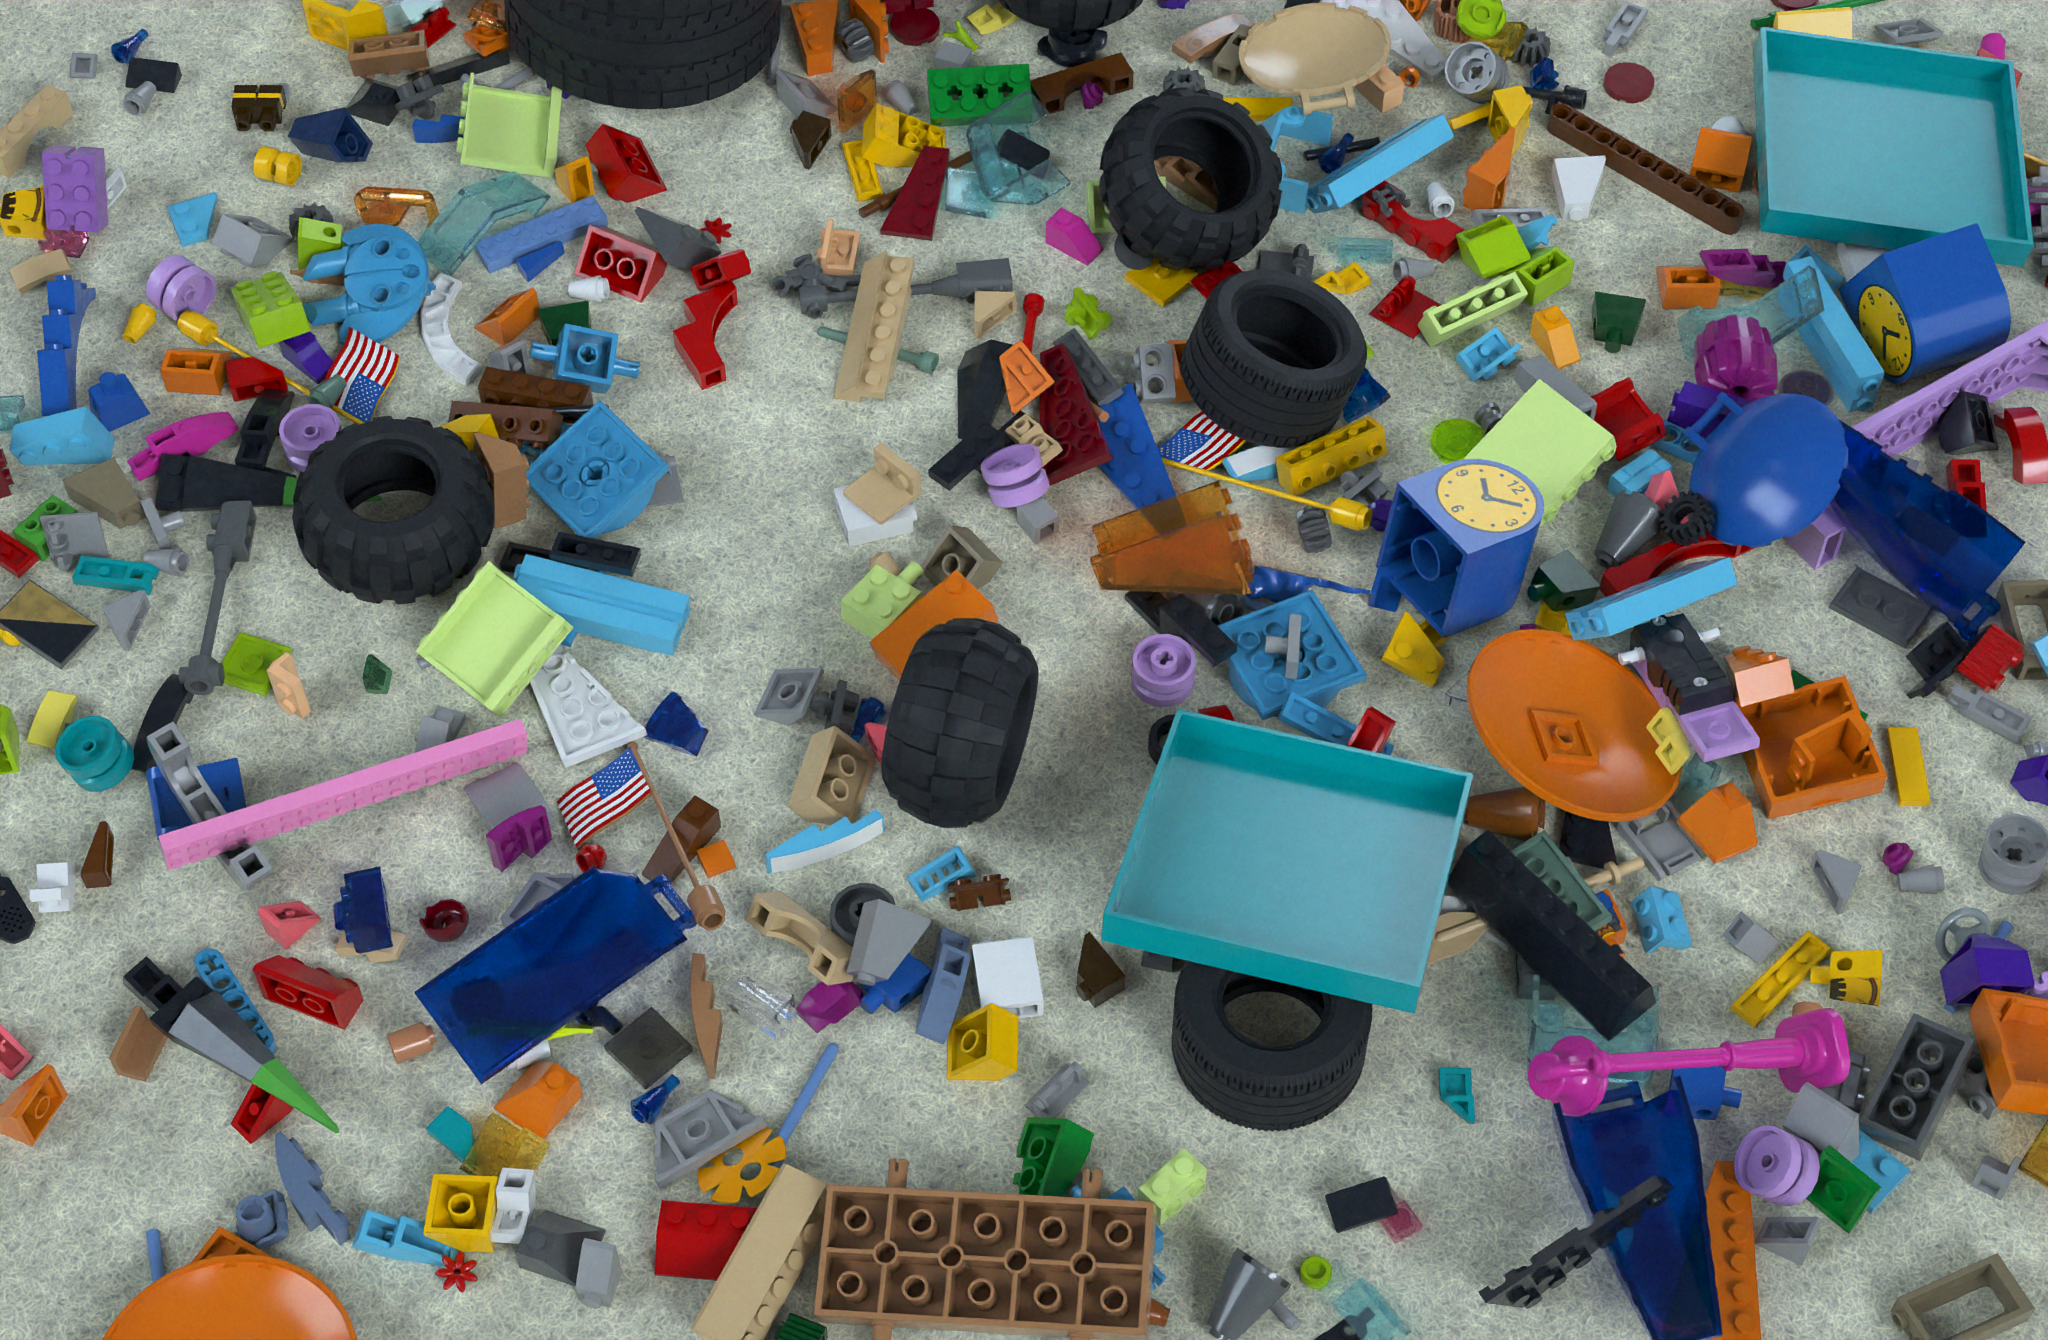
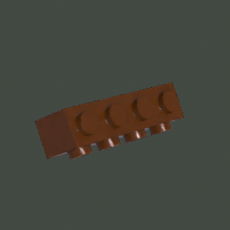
(527, 390)
(516, 423)

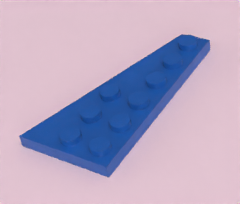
(1136, 462)

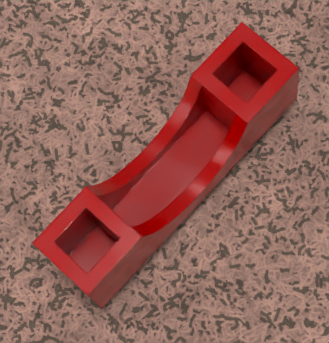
(1433, 237)

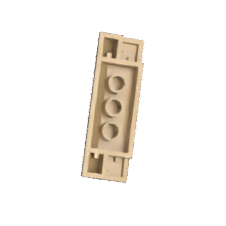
(875, 328)
(765, 1260)

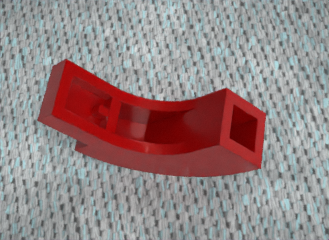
(2027, 442)

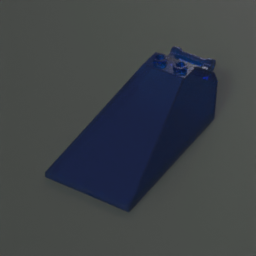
(553, 966)

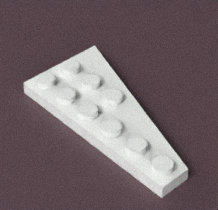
(1407, 38)
(580, 710)

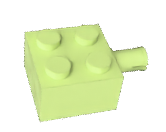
(881, 598)

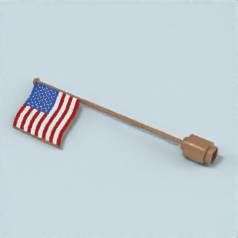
(615, 794)

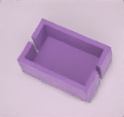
(75, 188)

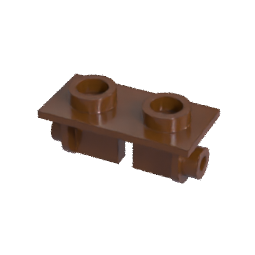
(990, 888)

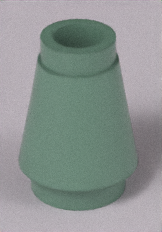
(328, 392)

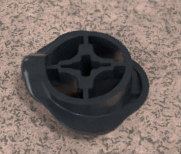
(1072, 47)

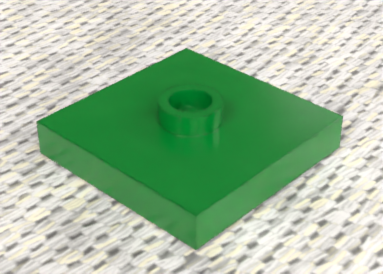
(1842, 1190)

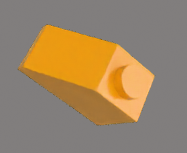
(575, 179)
(1555, 336)

